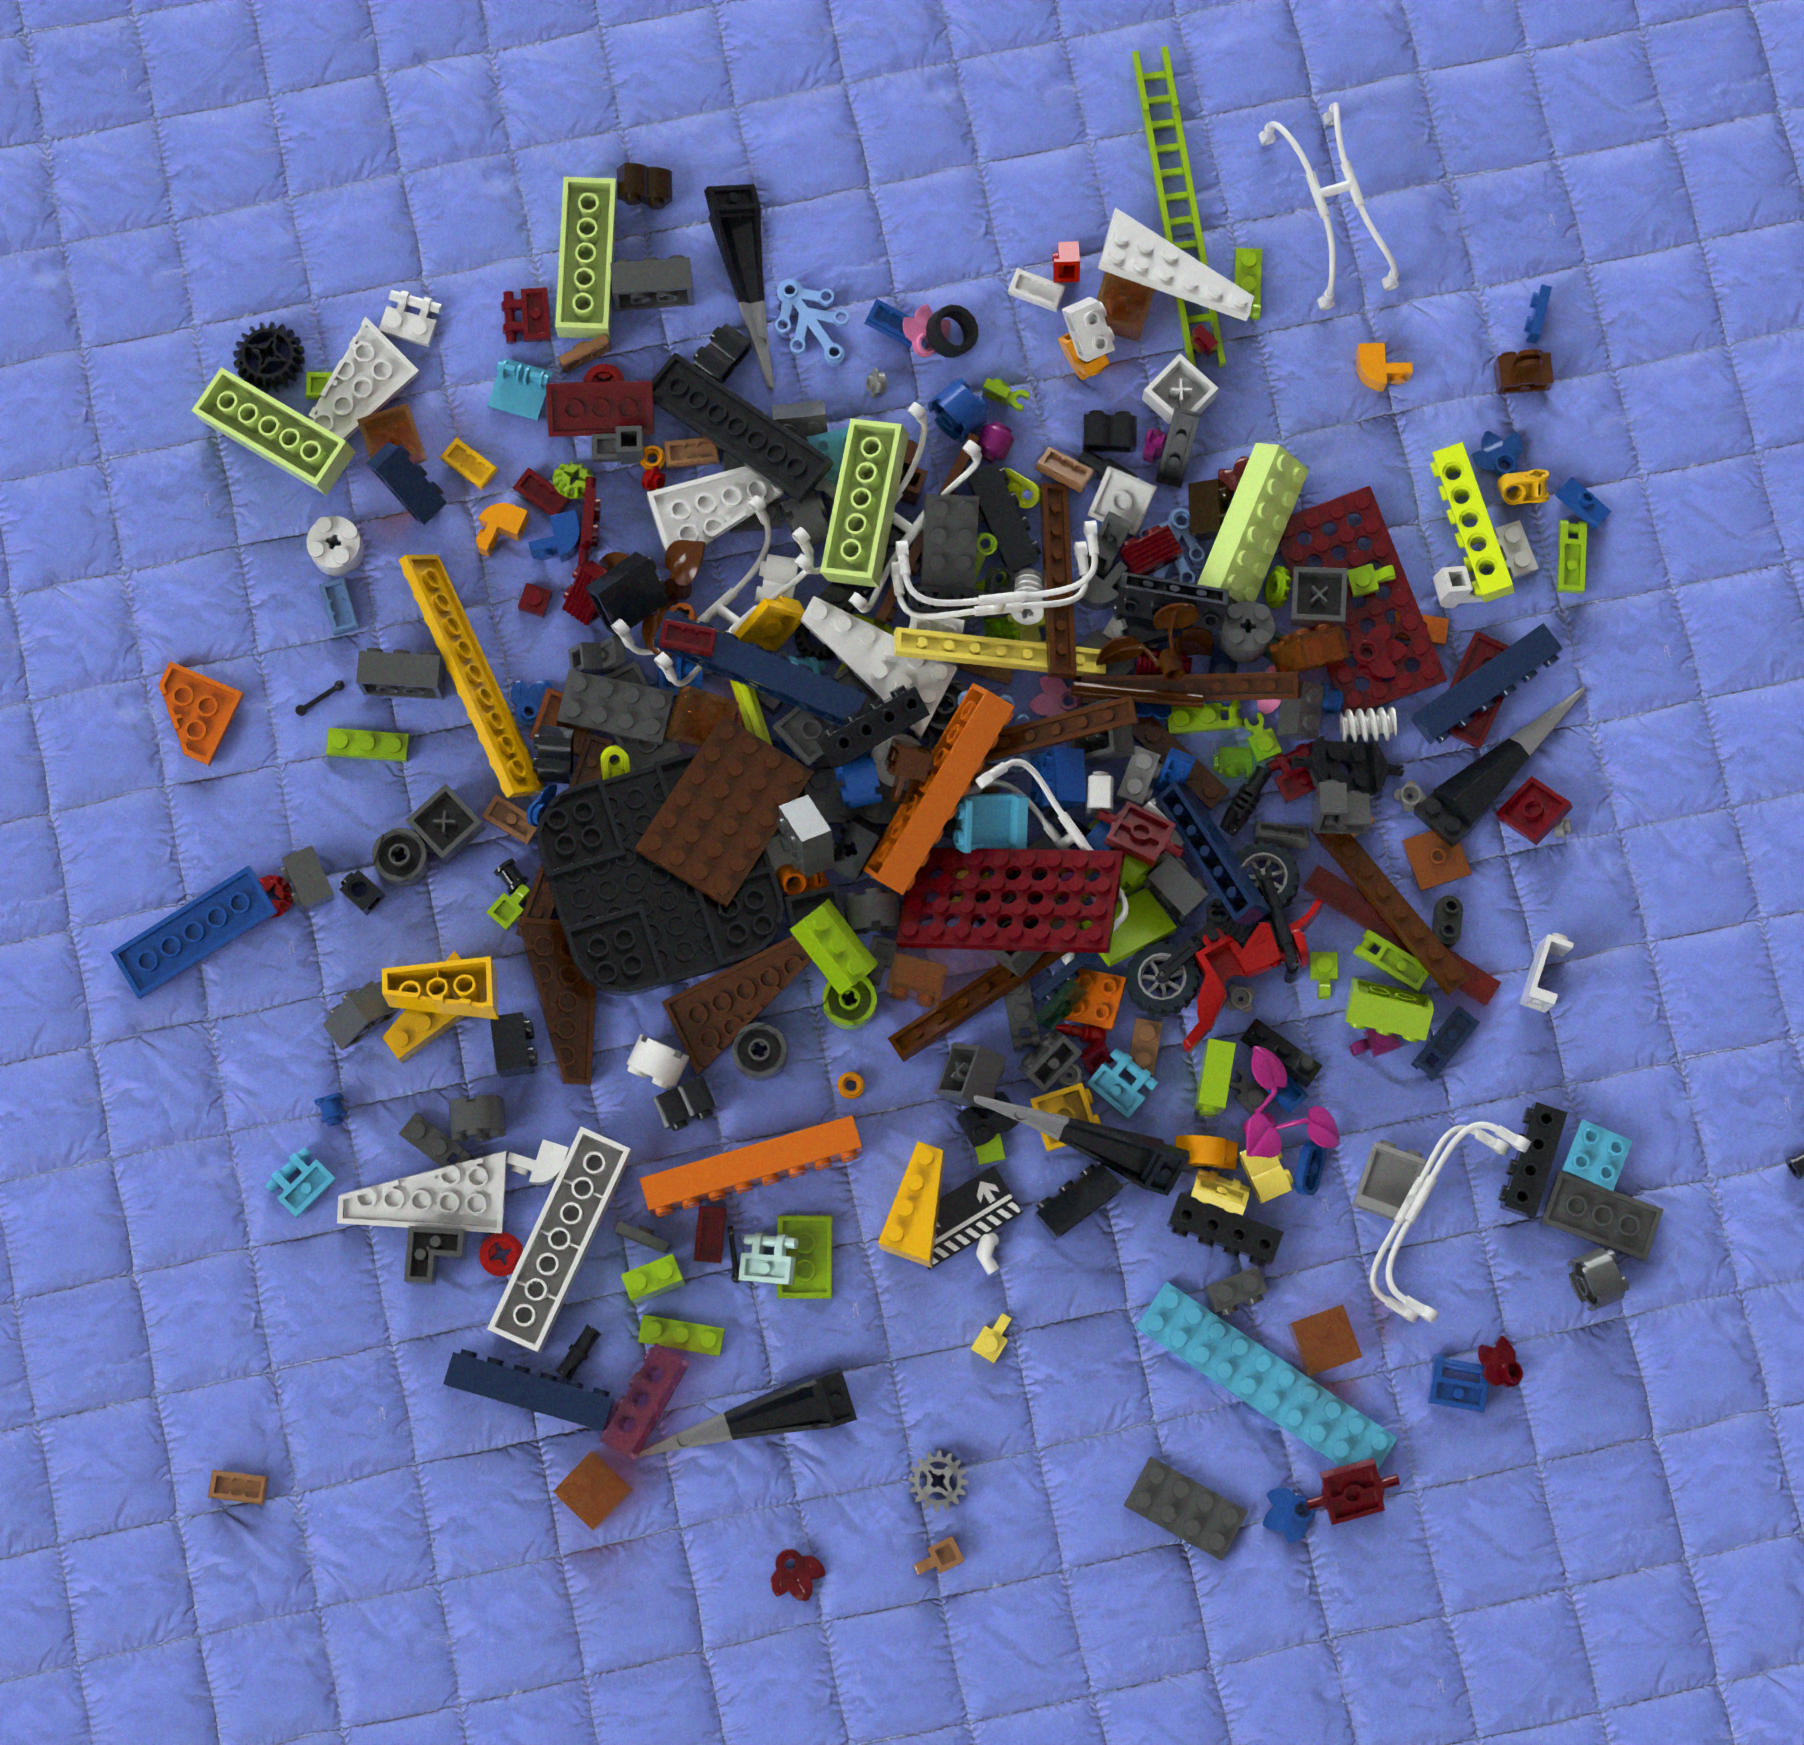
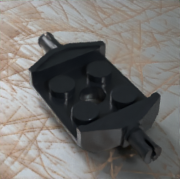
(1364, 762)

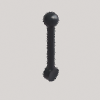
(301, 710)
(735, 1275)

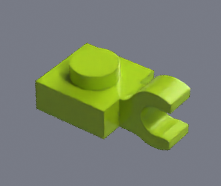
(999, 392)
(1365, 580)
(508, 909)
(1323, 969)

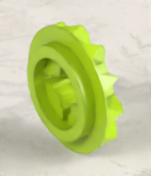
(562, 481)
(1277, 587)

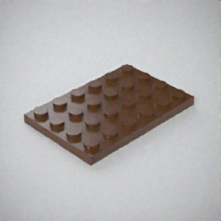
(723, 811)

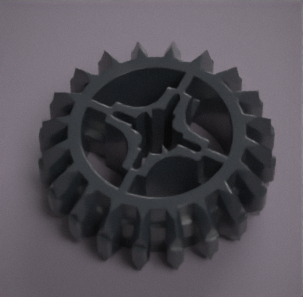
(251, 347)

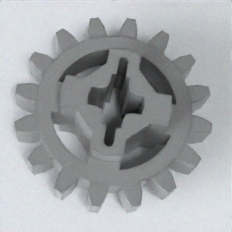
(949, 1470)

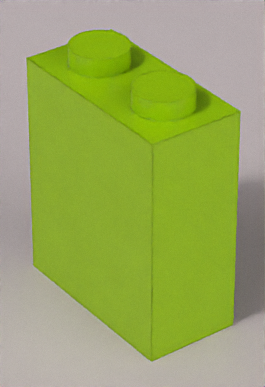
(1214, 1077)
(653, 1279)

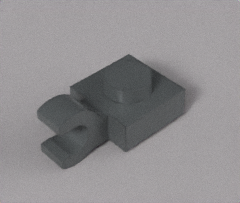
(883, 951)

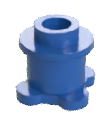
(1332, 699)
(331, 1109)

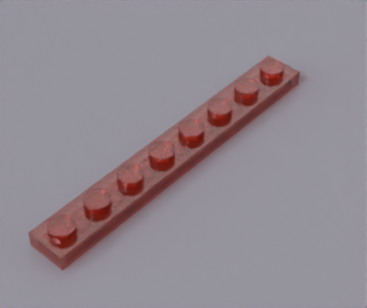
(1358, 909)

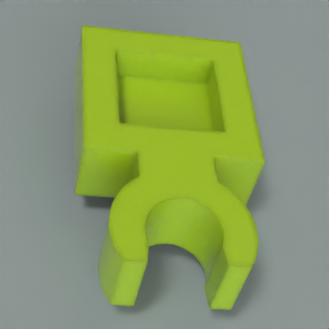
(1262, 741)

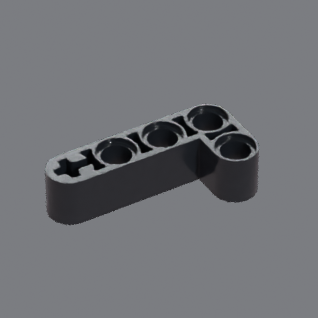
(937, 591)

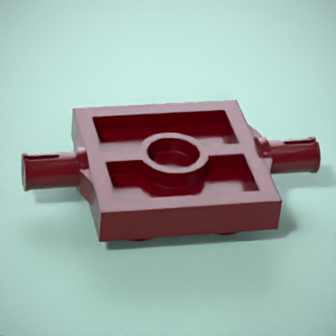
(591, 513)
(1140, 833)
(1352, 1491)

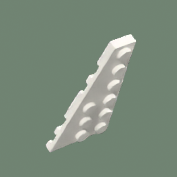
(1153, 261)
(362, 382)
(707, 505)
(872, 659)
(453, 1196)

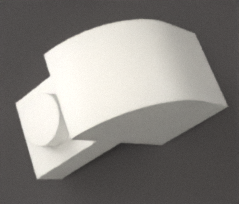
(1455, 586)
(545, 1167)

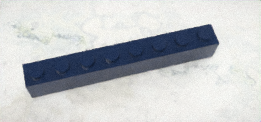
(773, 675)

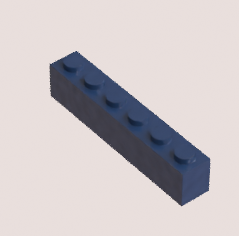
(1486, 684)
(1213, 854)
(529, 1391)

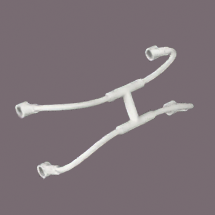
(1319, 194)
(911, 530)
(1000, 602)
(719, 606)
(1074, 834)
(1414, 1202)

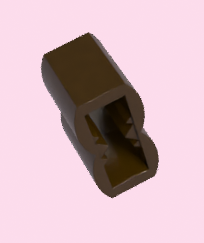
(644, 185)

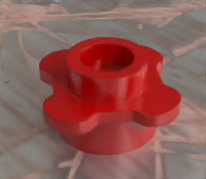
(653, 479)

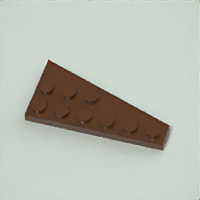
(563, 997)
(720, 1006)

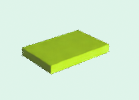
(1143, 926)
(812, 1256)

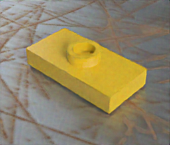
(469, 464)

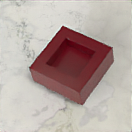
(1203, 341)
(535, 600)
(1095, 1055)

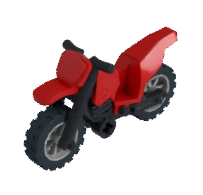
(1226, 947)

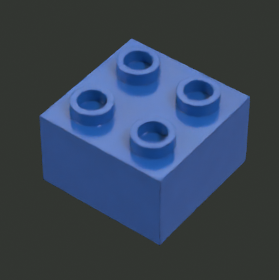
(1065, 776)

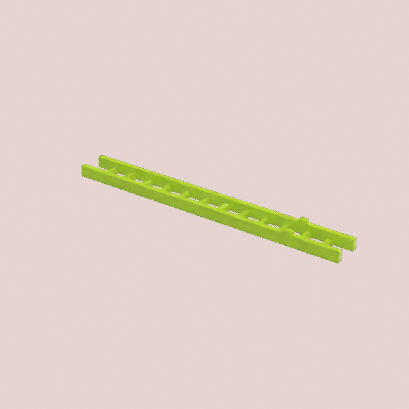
(1163, 198)

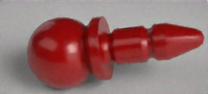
(1085, 1033)

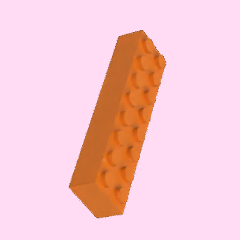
(933, 802)
(750, 1166)

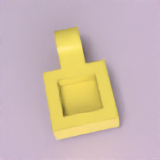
(990, 1341)

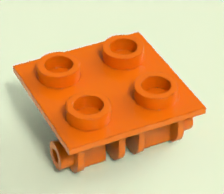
(1101, 1000)

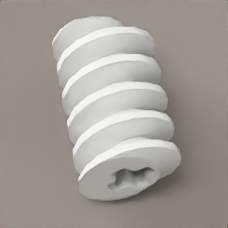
(1031, 581)
(1368, 724)

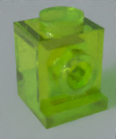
(1000, 628)
(1233, 762)

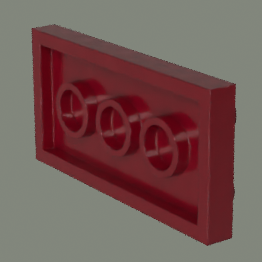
(599, 407)
(1479, 652)

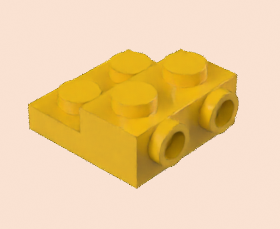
(771, 623)
(1068, 1102)

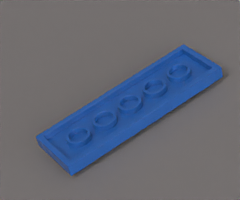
(194, 932)

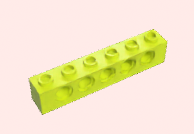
(1456, 460)

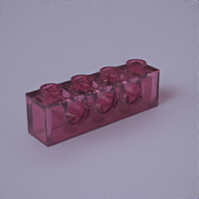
(658, 1393)

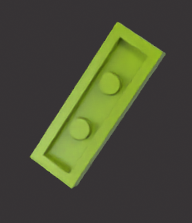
(367, 744)
(681, 1335)

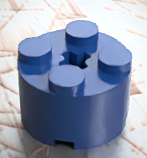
(958, 410)
(859, 782)

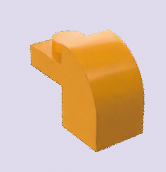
(1080, 367)
(1374, 370)
(497, 520)
(1209, 1151)

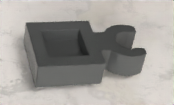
(1250, 1095)

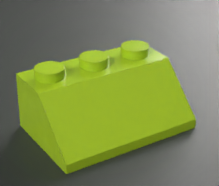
(834, 947)
(1388, 1010)

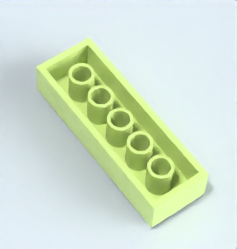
(585, 257)
(274, 431)
(864, 502)
(1254, 523)

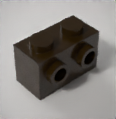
(1207, 507)

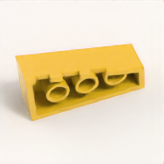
(445, 987)
(418, 1028)
(915, 1211)

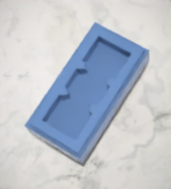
(339, 606)

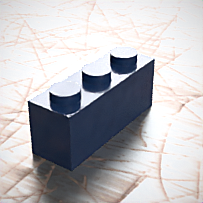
(407, 482)

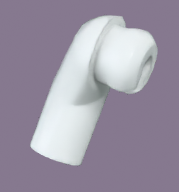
(985, 1250)

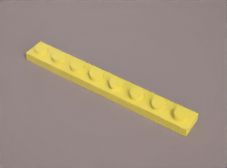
(986, 651)

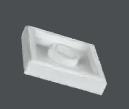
(1123, 496)

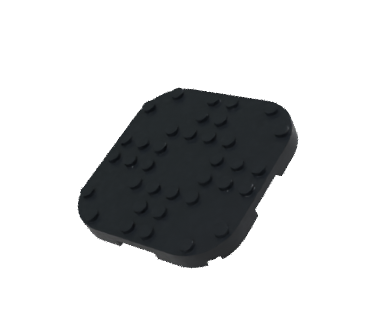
(629, 917)

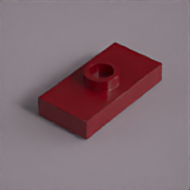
(540, 493)
(688, 638)
(710, 1234)

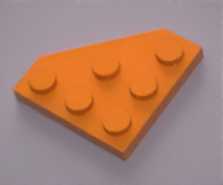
(199, 710)

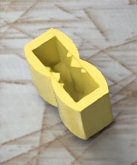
(1266, 1176)

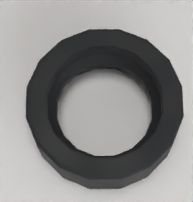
(940, 343)

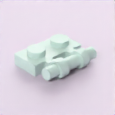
(768, 1268)

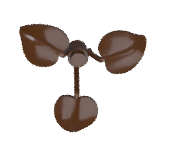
(683, 561)
(1193, 642)

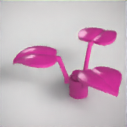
(1261, 1129)

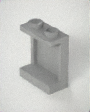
(1387, 1179)

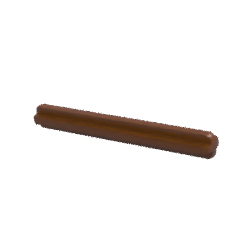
(1141, 695)

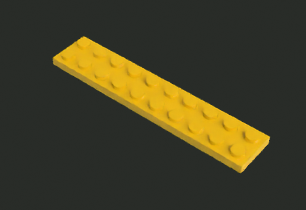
(471, 675)

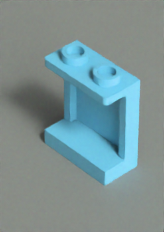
(991, 821)

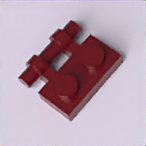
(535, 315)
(1294, 782)

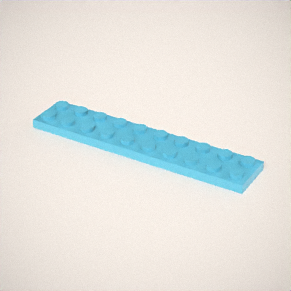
(1263, 1380)

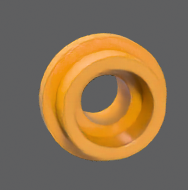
(653, 451)
(851, 1076)

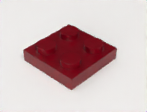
(1534, 810)

